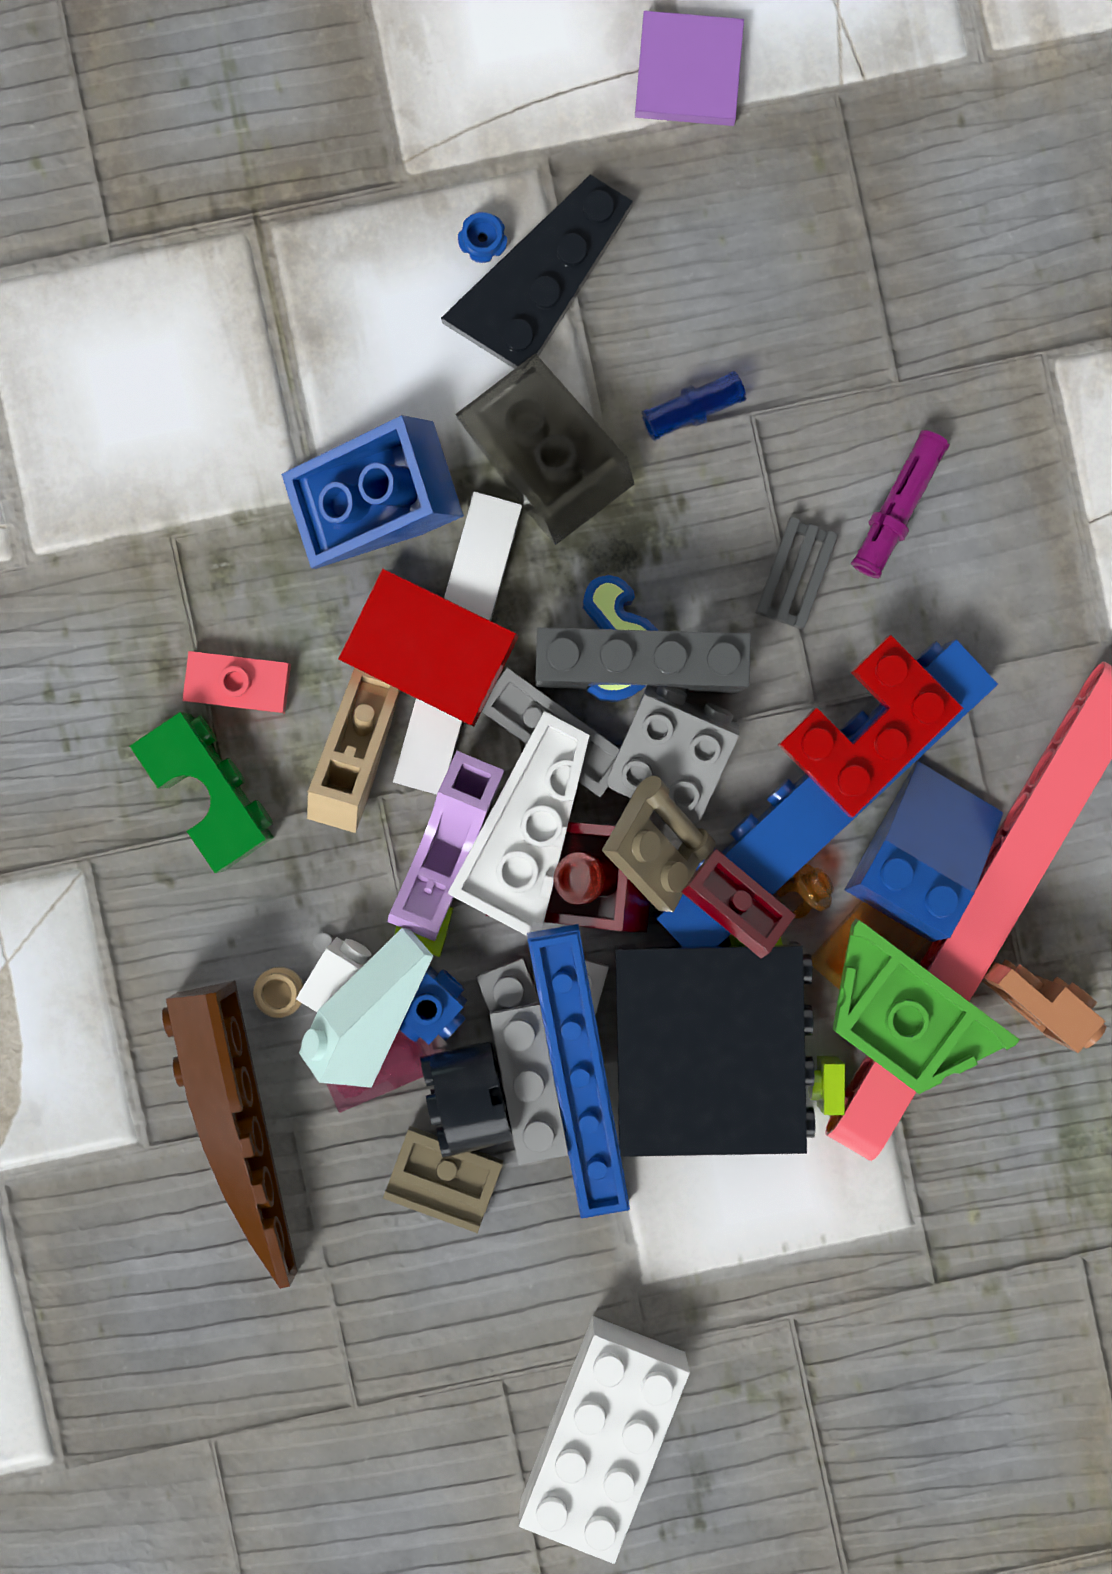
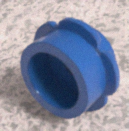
(480, 224)

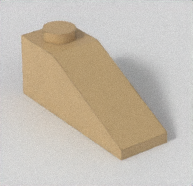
(352, 753)

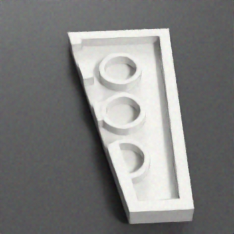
(524, 834)

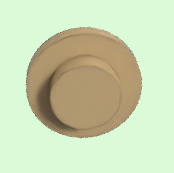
(277, 992)

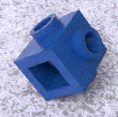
(446, 994)

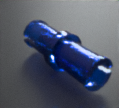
(694, 405)

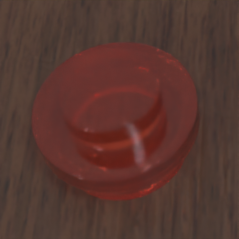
(579, 878)

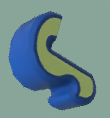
(604, 605)

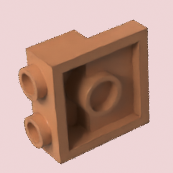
(1053, 1007)

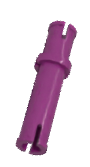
(891, 521)

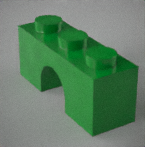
(233, 823)

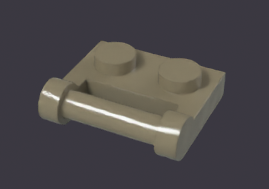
(648, 855)

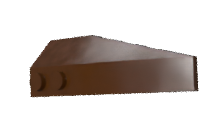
(229, 1116)

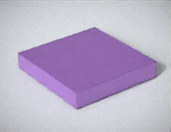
(689, 68)

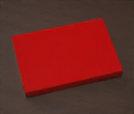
(428, 647)

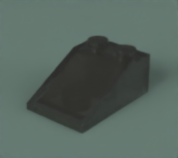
(547, 448)

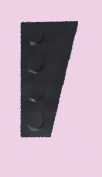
(534, 285)

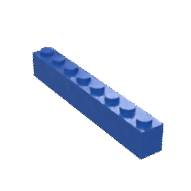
(804, 816)

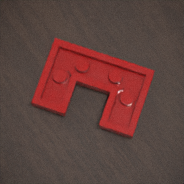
(913, 716)

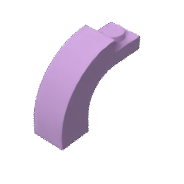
(449, 836)

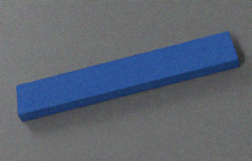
(578, 1070)

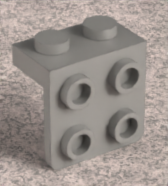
(677, 744)

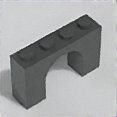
(643, 657)

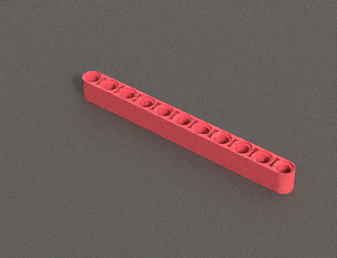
(1010, 876)

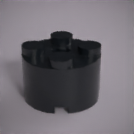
(466, 1099)

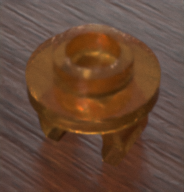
(814, 888)

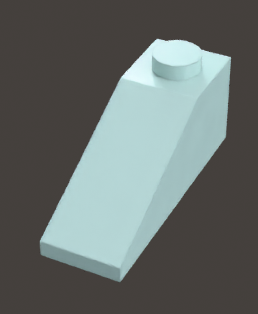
(365, 1014)

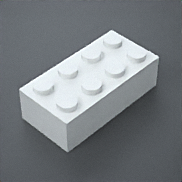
(603, 1439)

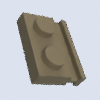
(446, 1187)

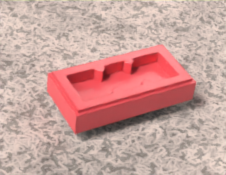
(236, 682)

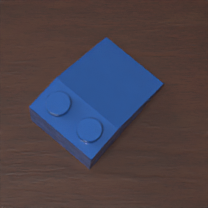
(372, 491)
(927, 854)

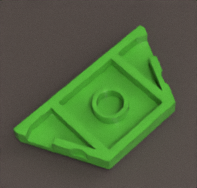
(909, 1015)

